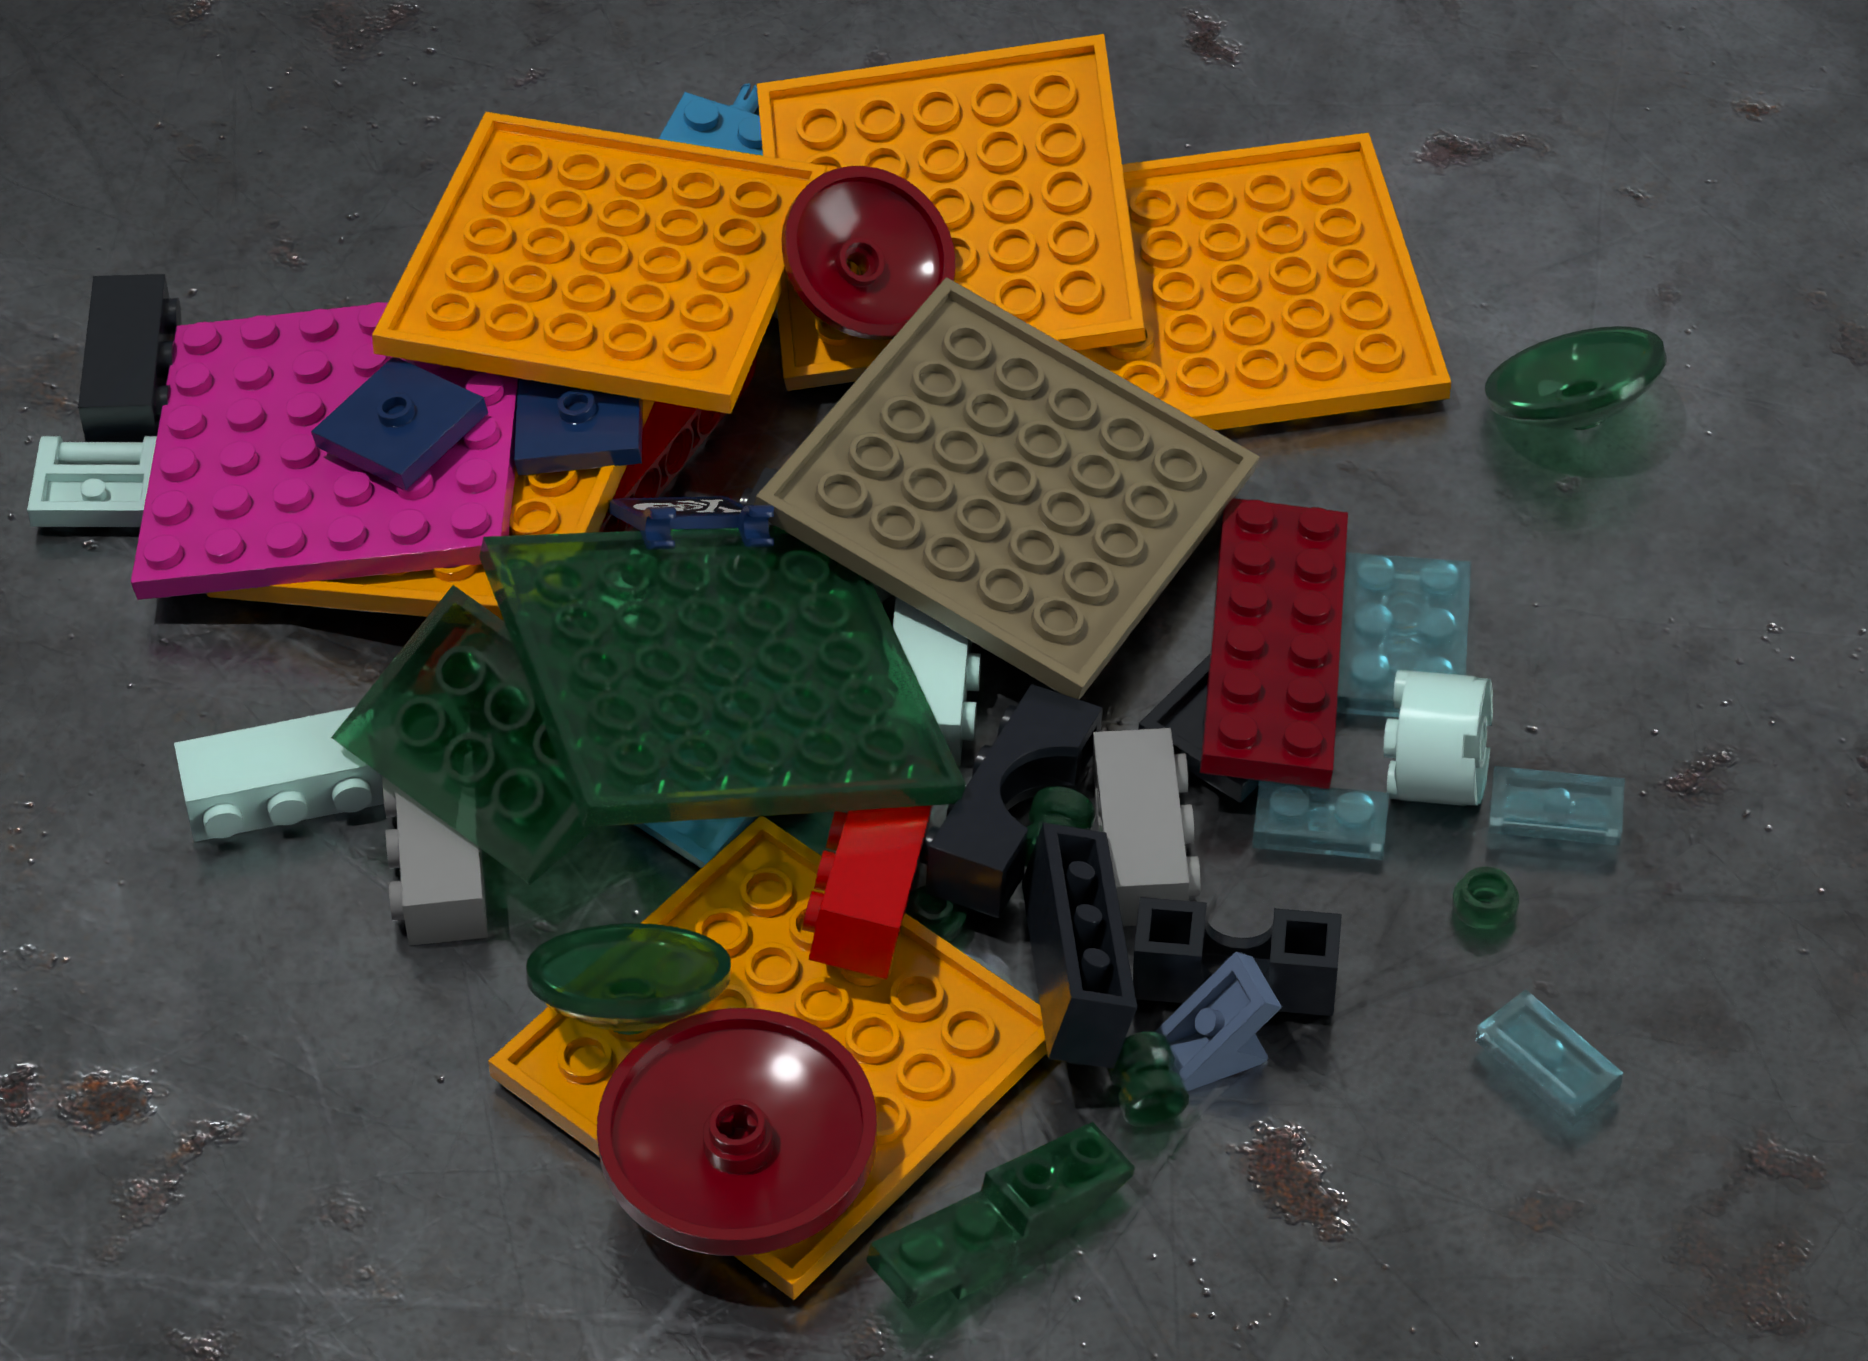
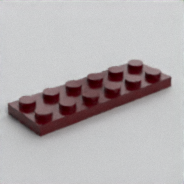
(1275, 644)

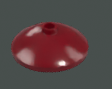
(880, 227)

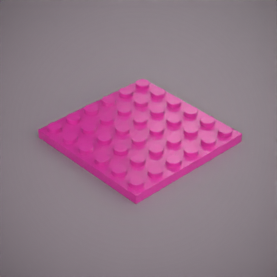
(254, 502)

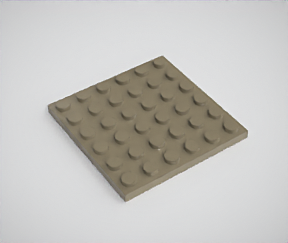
(1008, 487)

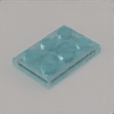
(1396, 619)

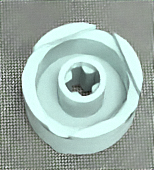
(1439, 738)

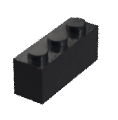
(127, 357)

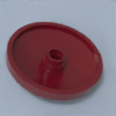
(737, 1131)

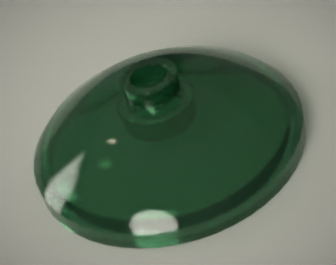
(1576, 377)
(628, 975)

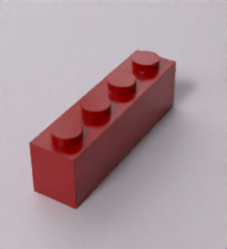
(865, 887)

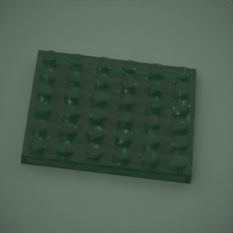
(715, 677)

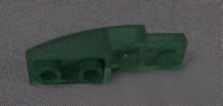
(1011, 1219)

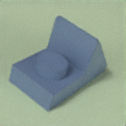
(1218, 1023)

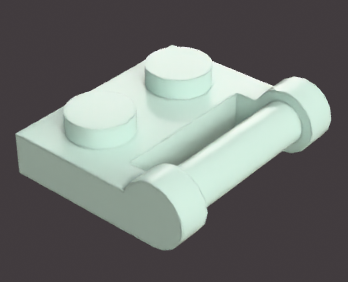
(90, 483)

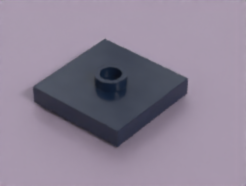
(399, 422)
(574, 429)

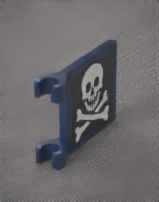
(658, 515)

